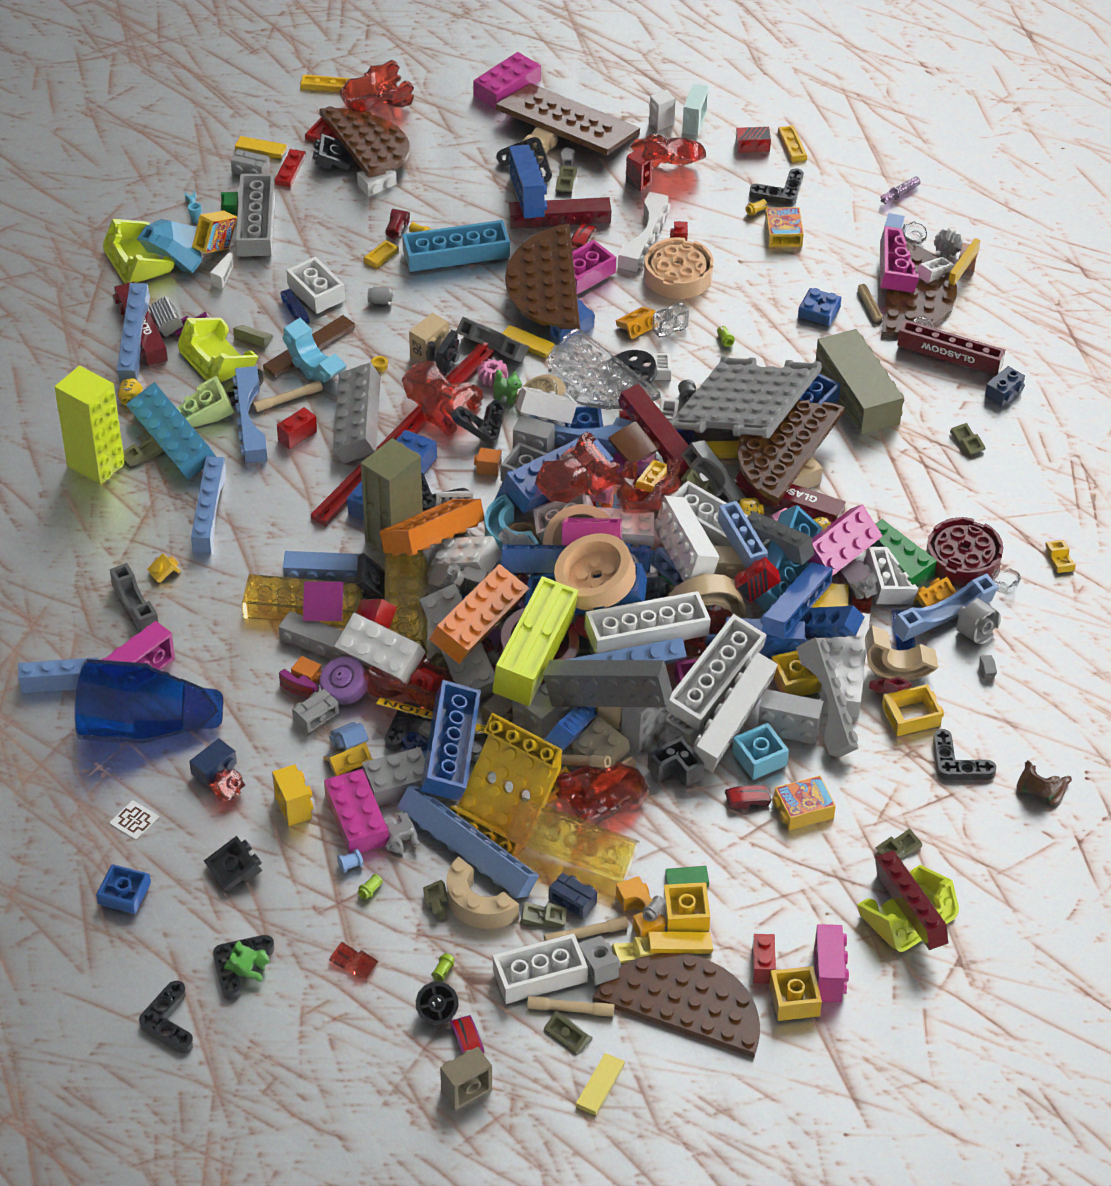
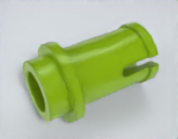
(726, 338)
(366, 890)
(446, 962)

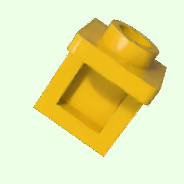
(163, 567)

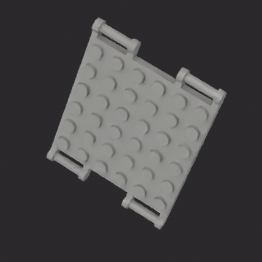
(746, 396)

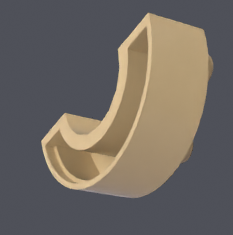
(714, 590)
(893, 663)
(476, 909)

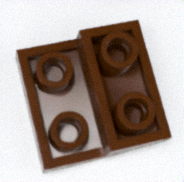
(633, 443)

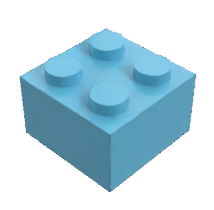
(760, 751)

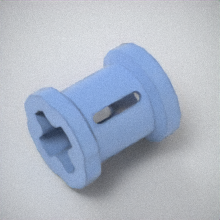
(350, 860)

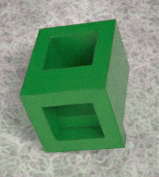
(229, 202)

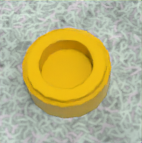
(380, 363)

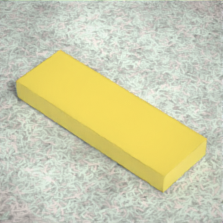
(600, 1084)

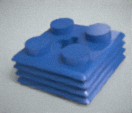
(819, 306)
(586, 418)
(123, 888)

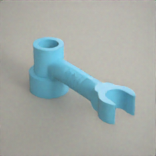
(194, 208)

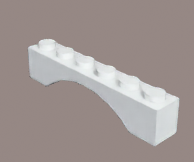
(633, 252)

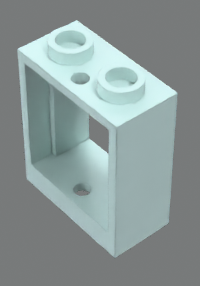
(695, 109)

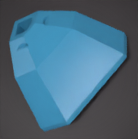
(173, 241)

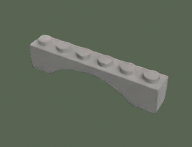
(839, 732)

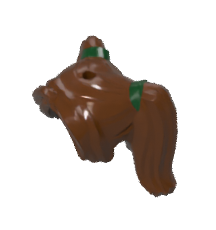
(1050, 788)

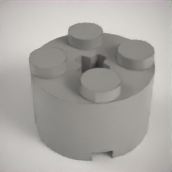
(978, 621)

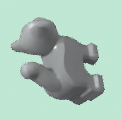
(400, 832)

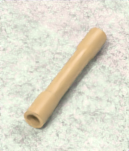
(307, 389)
(594, 760)
(609, 926)
(545, 1003)

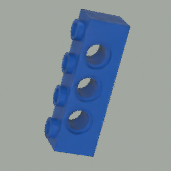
(832, 622)

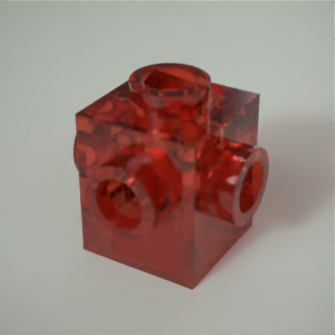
(227, 784)

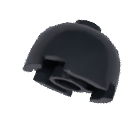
(443, 1010)

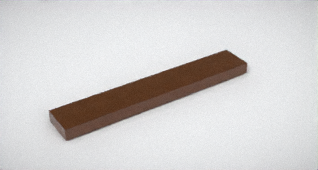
(321, 338)

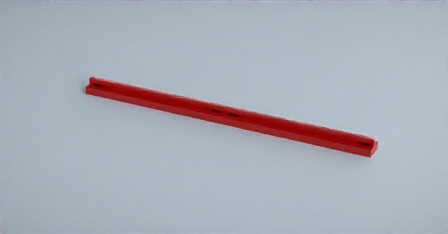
(338, 498)

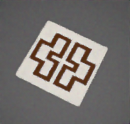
(134, 819)

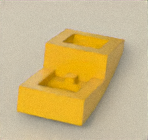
(1059, 556)

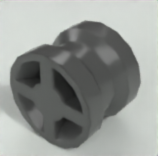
(686, 389)

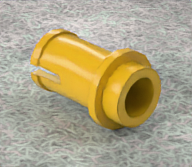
(753, 208)
(414, 227)

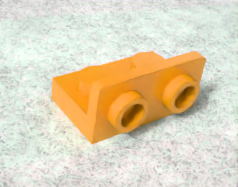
(637, 321)
(937, 592)

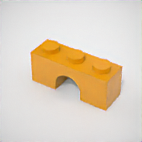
(635, 895)

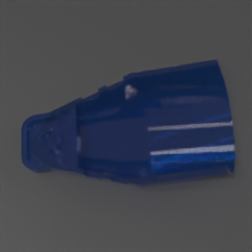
(140, 703)

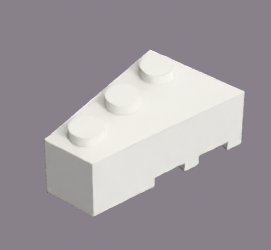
(546, 405)
(892, 582)

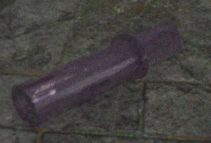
(895, 192)

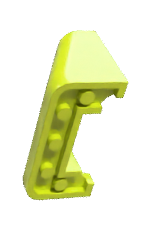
(129, 256)
(208, 351)
(891, 922)

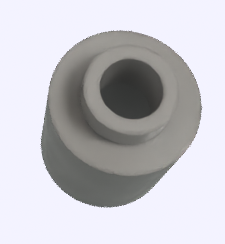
(380, 295)

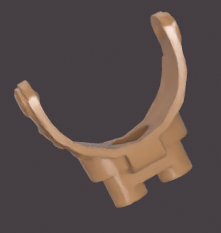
(524, 527)

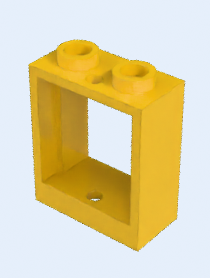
(923, 693)

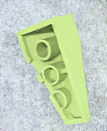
(206, 404)

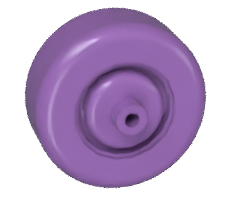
(344, 679)

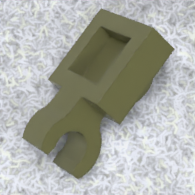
(434, 896)

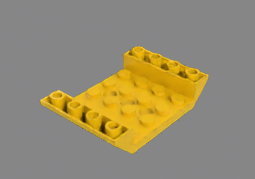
(513, 757)

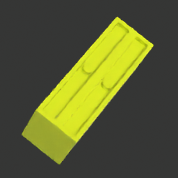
(89, 424)
(535, 641)

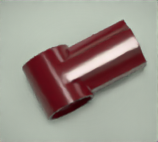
(397, 221)

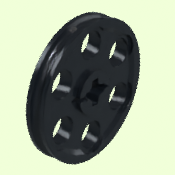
(637, 365)

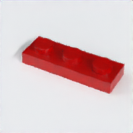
(290, 167)

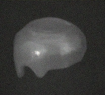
(914, 233)
(1006, 581)

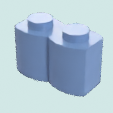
(348, 736)

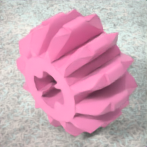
(488, 369)

